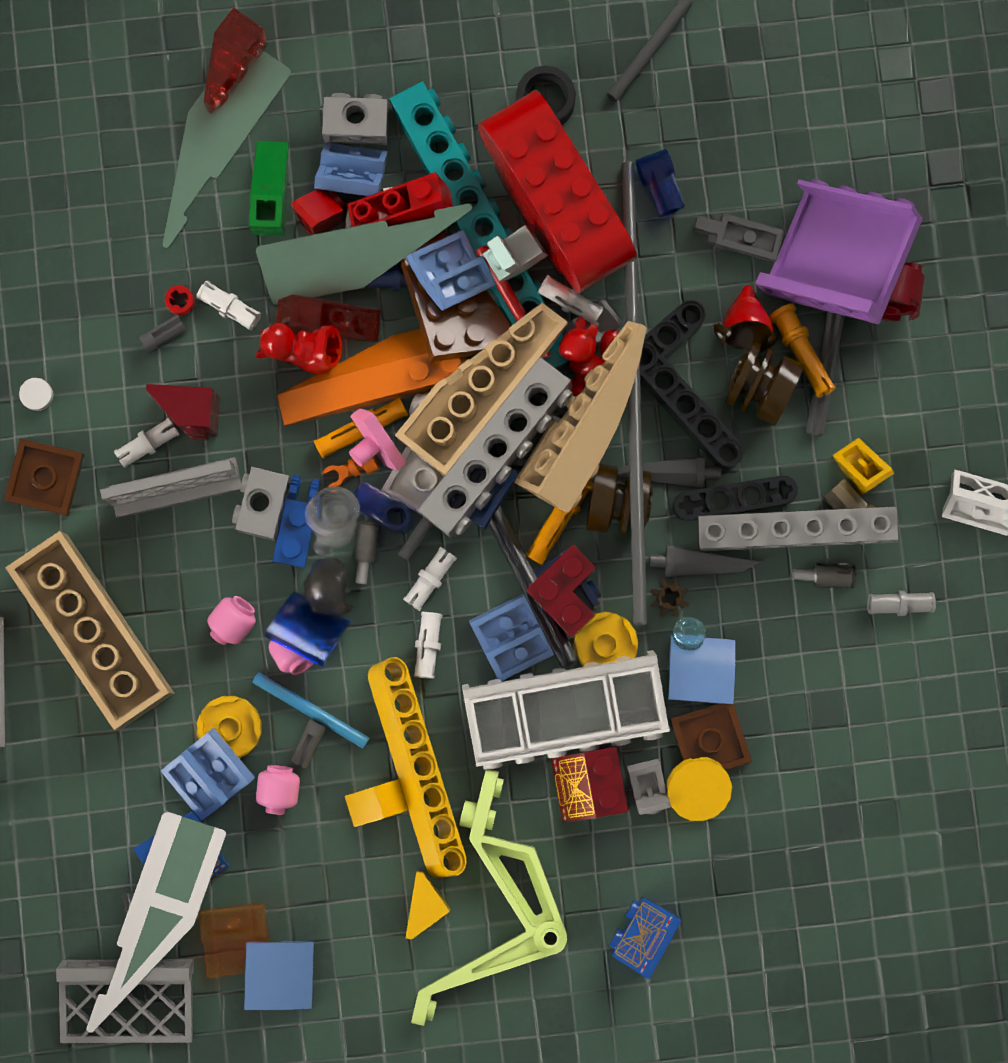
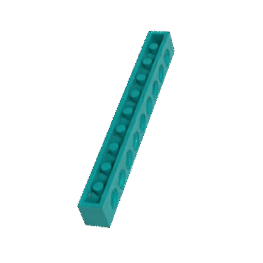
(420, 101)

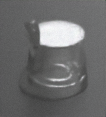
(332, 517)

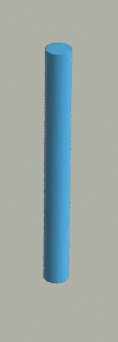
(311, 710)

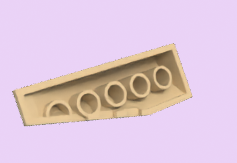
(473, 393)
(576, 444)

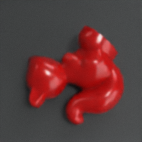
(580, 348)
(311, 352)

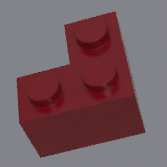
(556, 590)

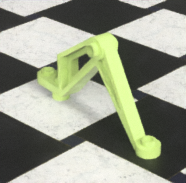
(526, 946)

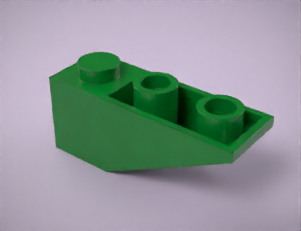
(269, 189)

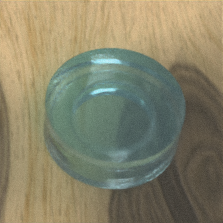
(689, 633)

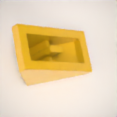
(862, 466)
(376, 803)
(426, 906)

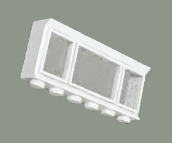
(566, 710)

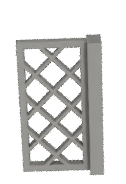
(173, 488)
(101, 973)

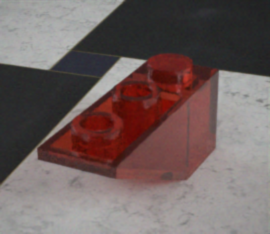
(233, 48)
(312, 313)

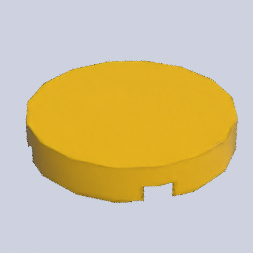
(605, 639)
(235, 722)
(699, 789)

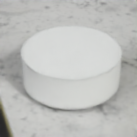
(36, 394)

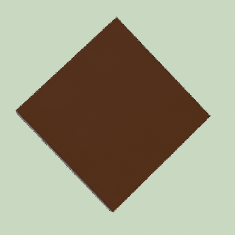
(44, 477)
(712, 734)

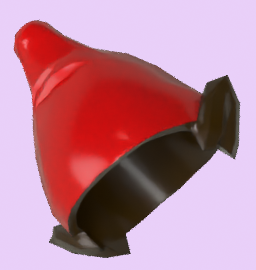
(746, 323)

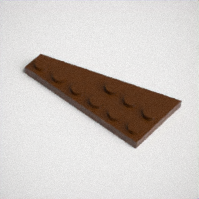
(460, 329)

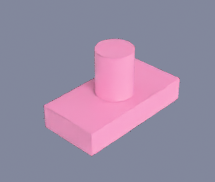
(375, 442)

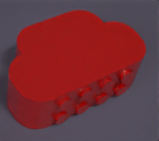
(556, 192)

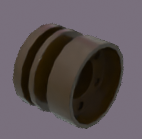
(764, 383)
(612, 500)

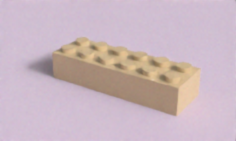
(89, 630)

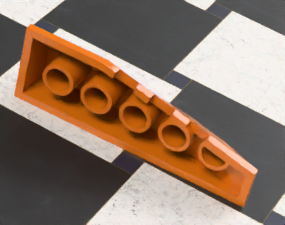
(371, 377)

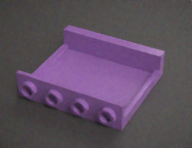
(843, 251)

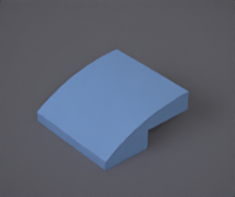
(351, 169)
(451, 270)
(511, 637)
(703, 673)
(207, 774)
(279, 975)

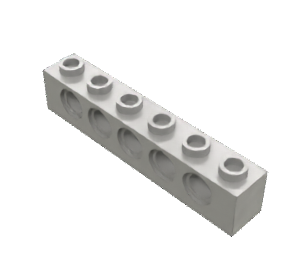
(539, 379)
(798, 529)

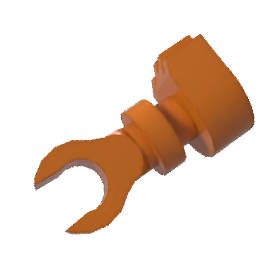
(352, 468)

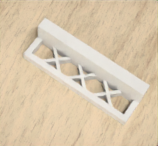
(978, 506)

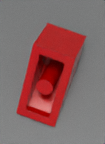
(319, 211)

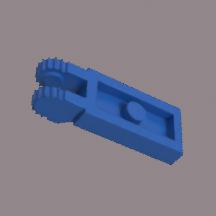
(294, 533)

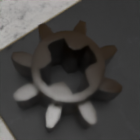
(666, 606)

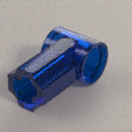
(658, 175)
(381, 506)

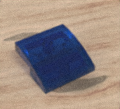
(305, 630)

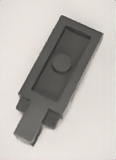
(741, 236)

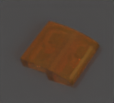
(226, 934)

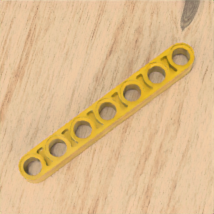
(429, 777)

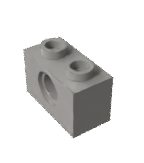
(370, 130)
(267, 522)

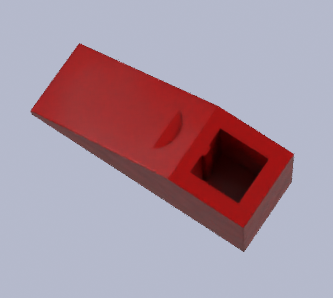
(402, 203)

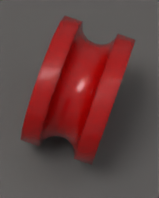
(183, 291)

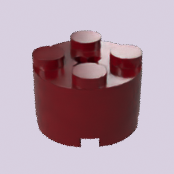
(907, 294)

